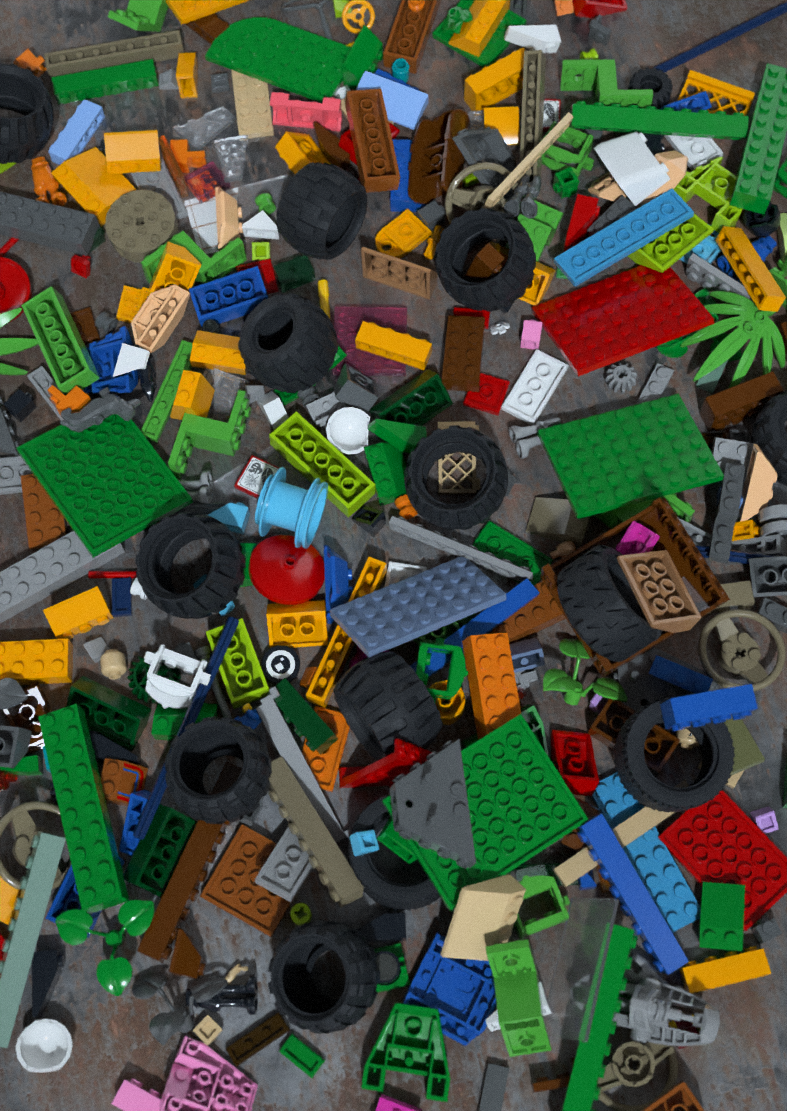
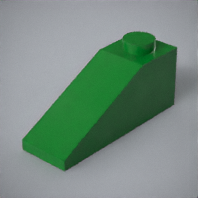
(398, 434)

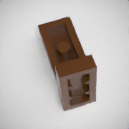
(544, 1084)

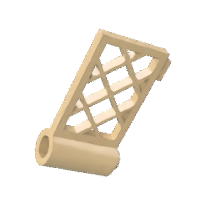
(475, 481)

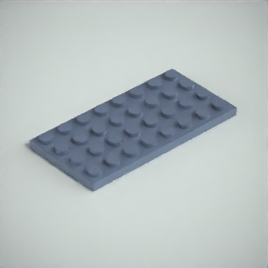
(417, 605)

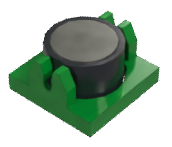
(389, 963)

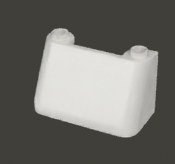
(633, 165)

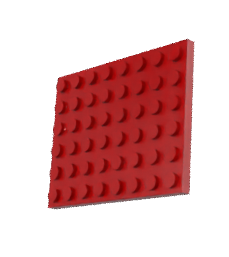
(621, 317)

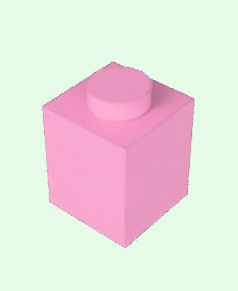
(531, 334)

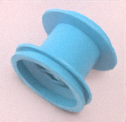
(291, 507)

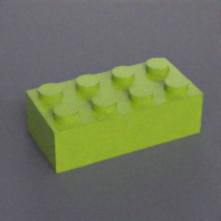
(240, 667)

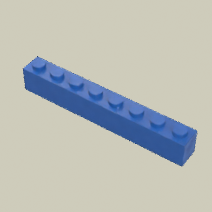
(632, 894)

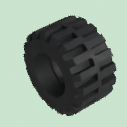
(656, 80)

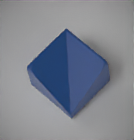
(587, 881)

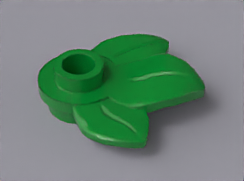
(455, 19)

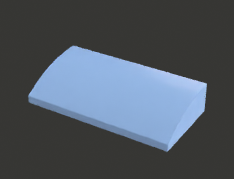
(401, 102)

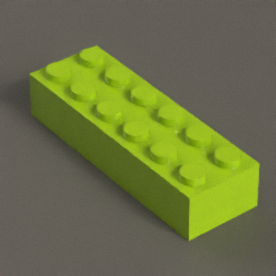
(318, 458)

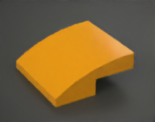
(506, 121)
(131, 302)

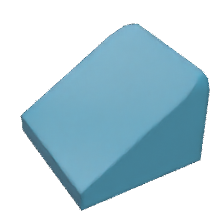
(364, 842)

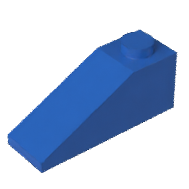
(695, 103)
(135, 808)

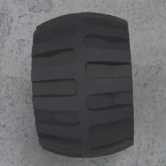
(25, 94)
(462, 237)
(450, 441)
(161, 547)
(387, 703)

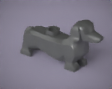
(98, 410)

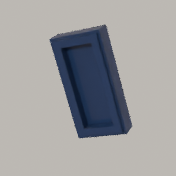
(121, 597)

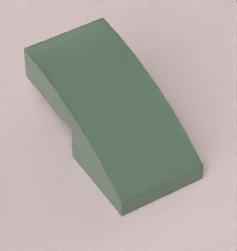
(711, 380)

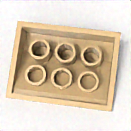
(483, 917)

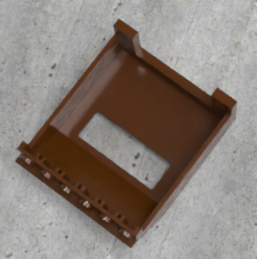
(683, 552)

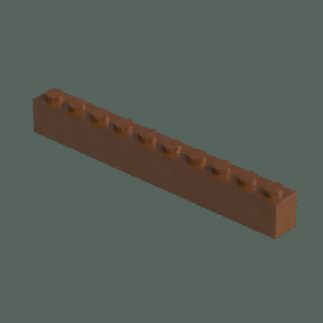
(186, 878)

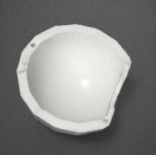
(348, 430)
(44, 1046)

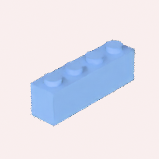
(77, 132)

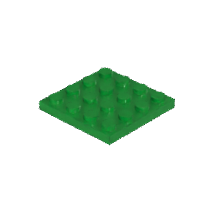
(496, 44)

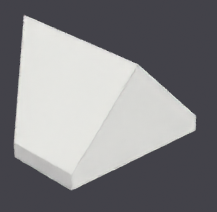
(131, 359)

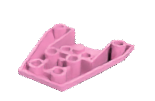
(205, 1082)

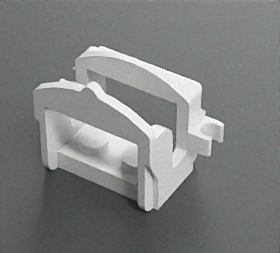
(170, 692)

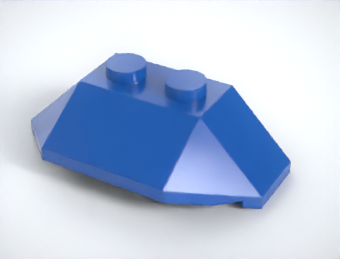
(336, 581)

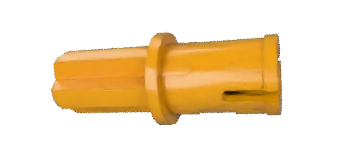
(432, 243)

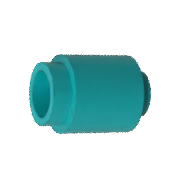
(400, 69)

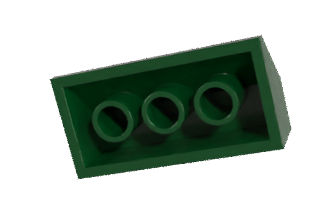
(415, 401)
(110, 712)
(160, 851)

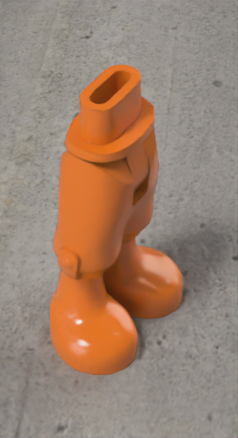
(45, 182)

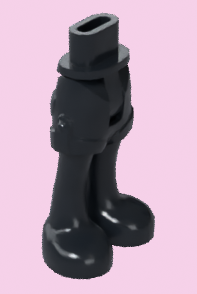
(219, 1001)

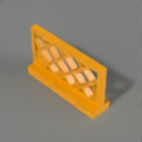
(718, 88)

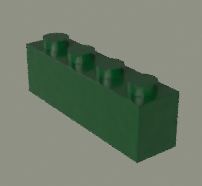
(305, 719)

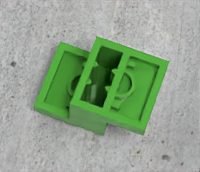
(541, 227)

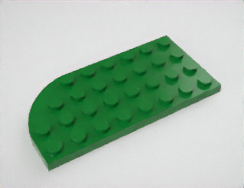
(281, 56)

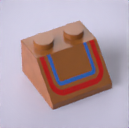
(121, 779)

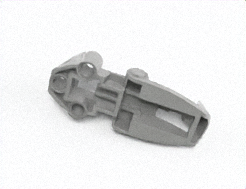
(652, 1009)

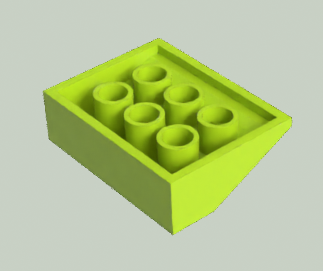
(672, 245)

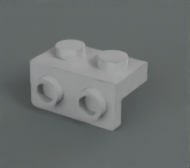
(323, 409)

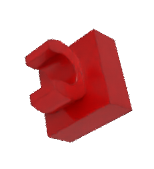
(81, 265)

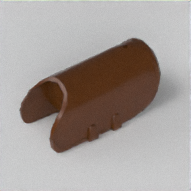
(436, 156)

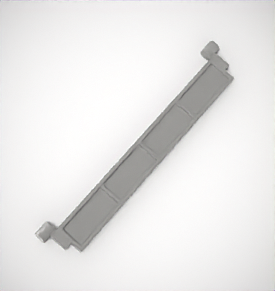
(297, 763)

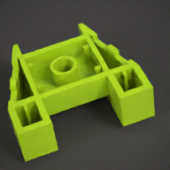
(714, 186)

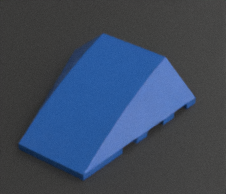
(104, 357)

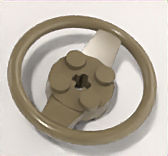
(477, 197)
(732, 642)
(24, 830)
(618, 1072)

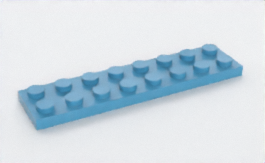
(623, 237)
(649, 857)

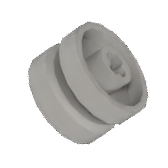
(773, 520)

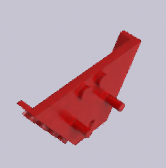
(384, 770)

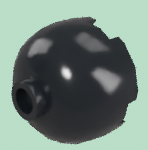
(763, 224)

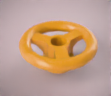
(365, 5)

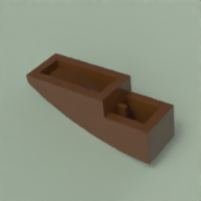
(330, 147)

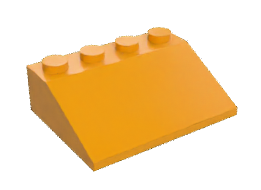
(90, 184)

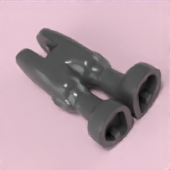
(529, 192)

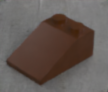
(26, 715)

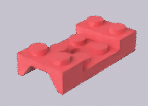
(304, 114)

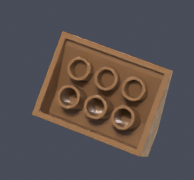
(398, 273)
(660, 591)

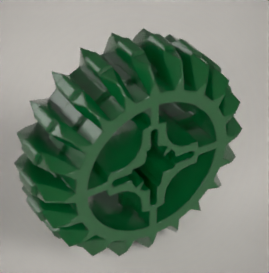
(139, 687)

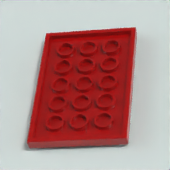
(726, 846)

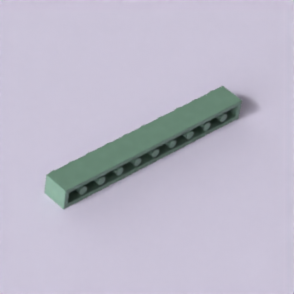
(26, 926)

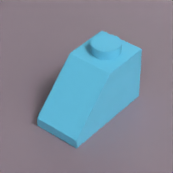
(233, 516)

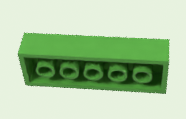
(60, 341)

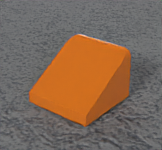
(308, 677)

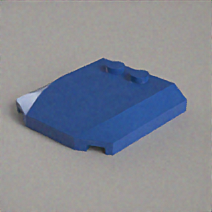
(456, 987)

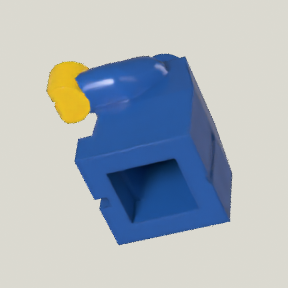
(250, 718)

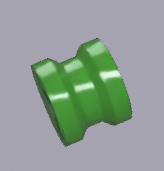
(265, 203)

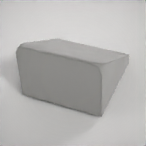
(168, 80)
(254, 392)
(96, 648)

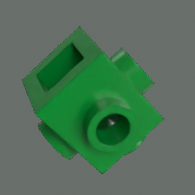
(565, 183)

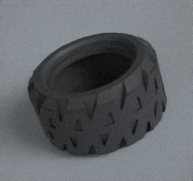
(604, 605)

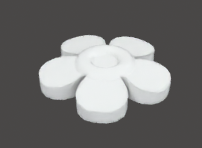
(499, 327)

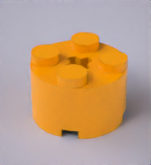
(454, 709)

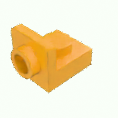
(745, 530)

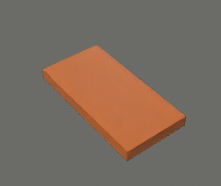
(326, 766)

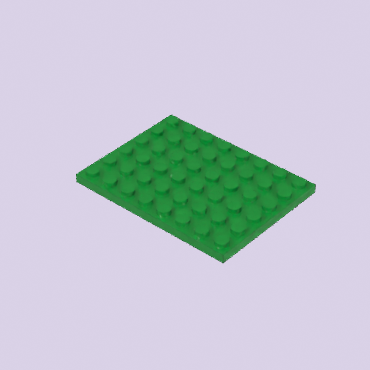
(629, 456)
(104, 480)
(514, 809)

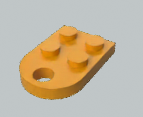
(402, 235)

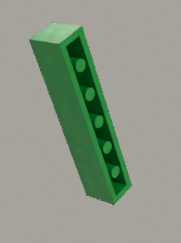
(105, 81)

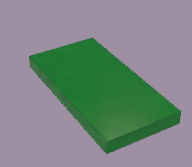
(507, 546)

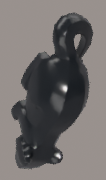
(147, 379)

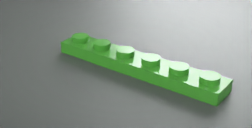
(165, 398)

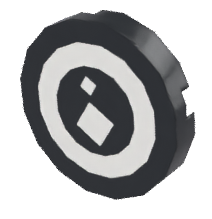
(280, 663)

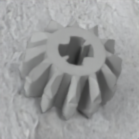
(614, 380)

